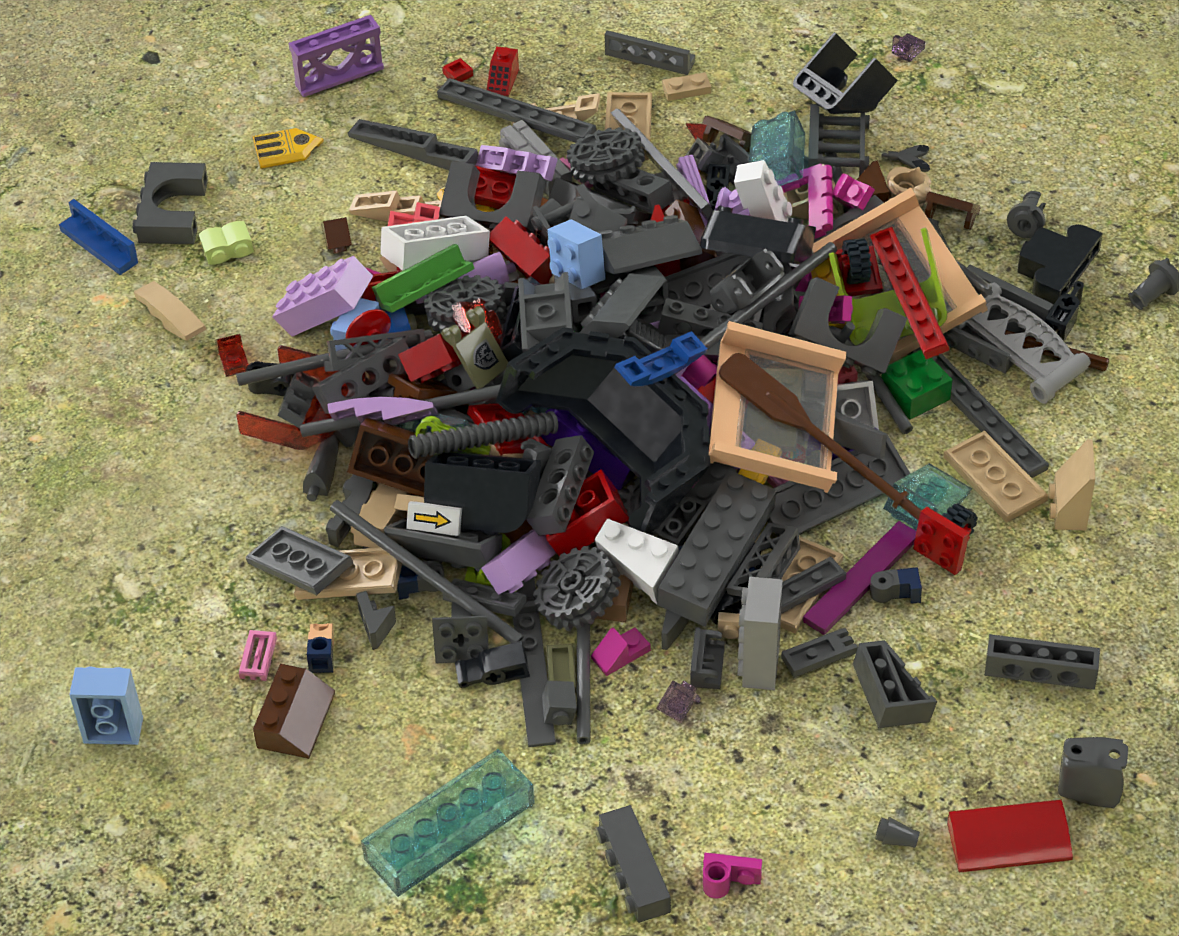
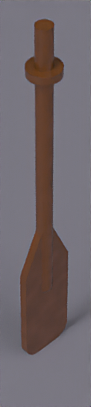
(785, 407)

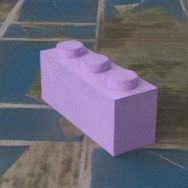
(518, 562)

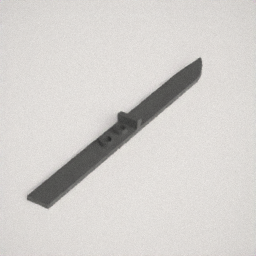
(528, 624)

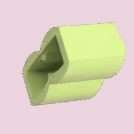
(226, 242)

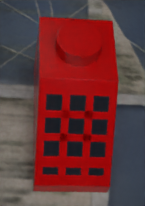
(503, 70)

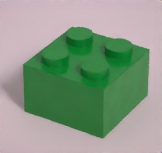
(917, 384)

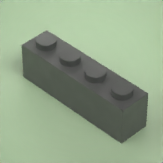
(634, 864)

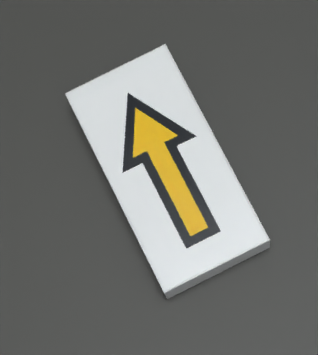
(434, 518)

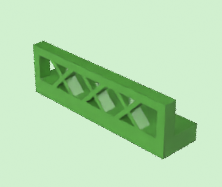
(421, 278)

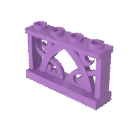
(321, 45)

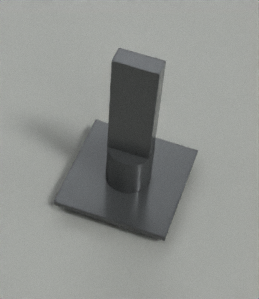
(459, 636)

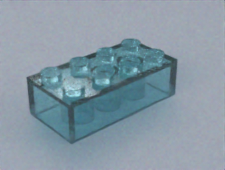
(780, 145)

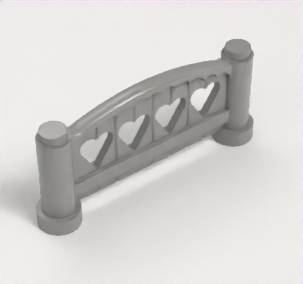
(1048, 376)

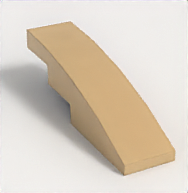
(378, 205)
(170, 310)

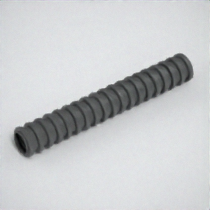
(483, 434)

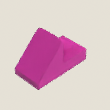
(619, 650)

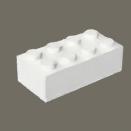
(416, 241)

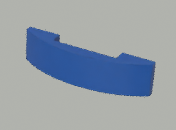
(663, 363)

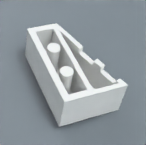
(761, 192)
(637, 555)

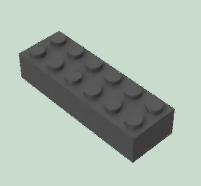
(716, 548)

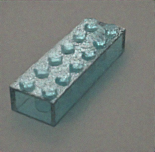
(448, 822)

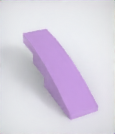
(511, 161)
(391, 409)

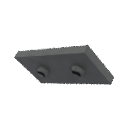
(299, 560)

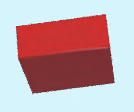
(458, 70)

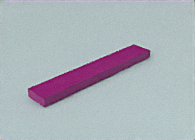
(858, 578)

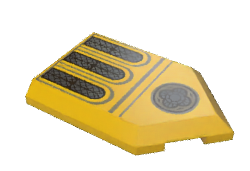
(284, 147)

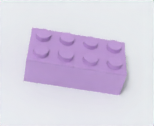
(322, 296)

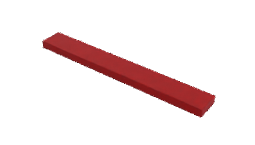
(909, 293)

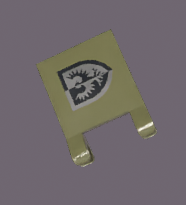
(477, 350)

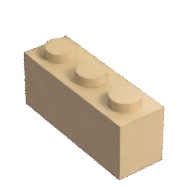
(378, 512)

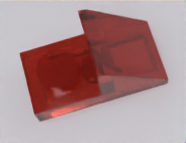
(232, 354)

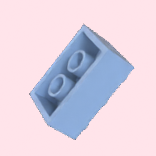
(106, 705)

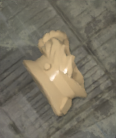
(903, 178)

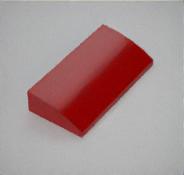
(1010, 835)

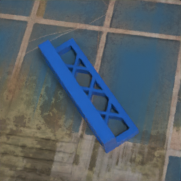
(99, 238)

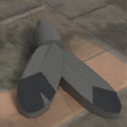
(910, 157)

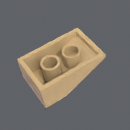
(1073, 490)

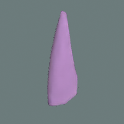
(490, 266)

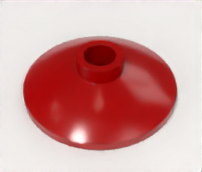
(369, 323)

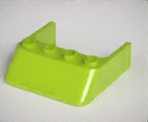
(866, 308)

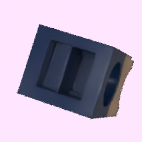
(320, 648)

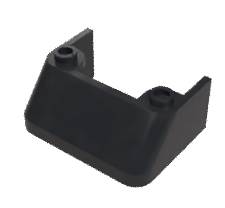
(825, 77)
(750, 235)

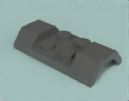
(544, 309)

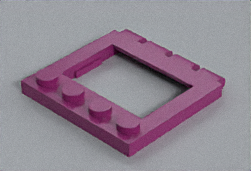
(819, 196)

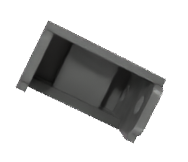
(739, 290)
(1090, 773)

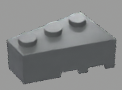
(889, 688)

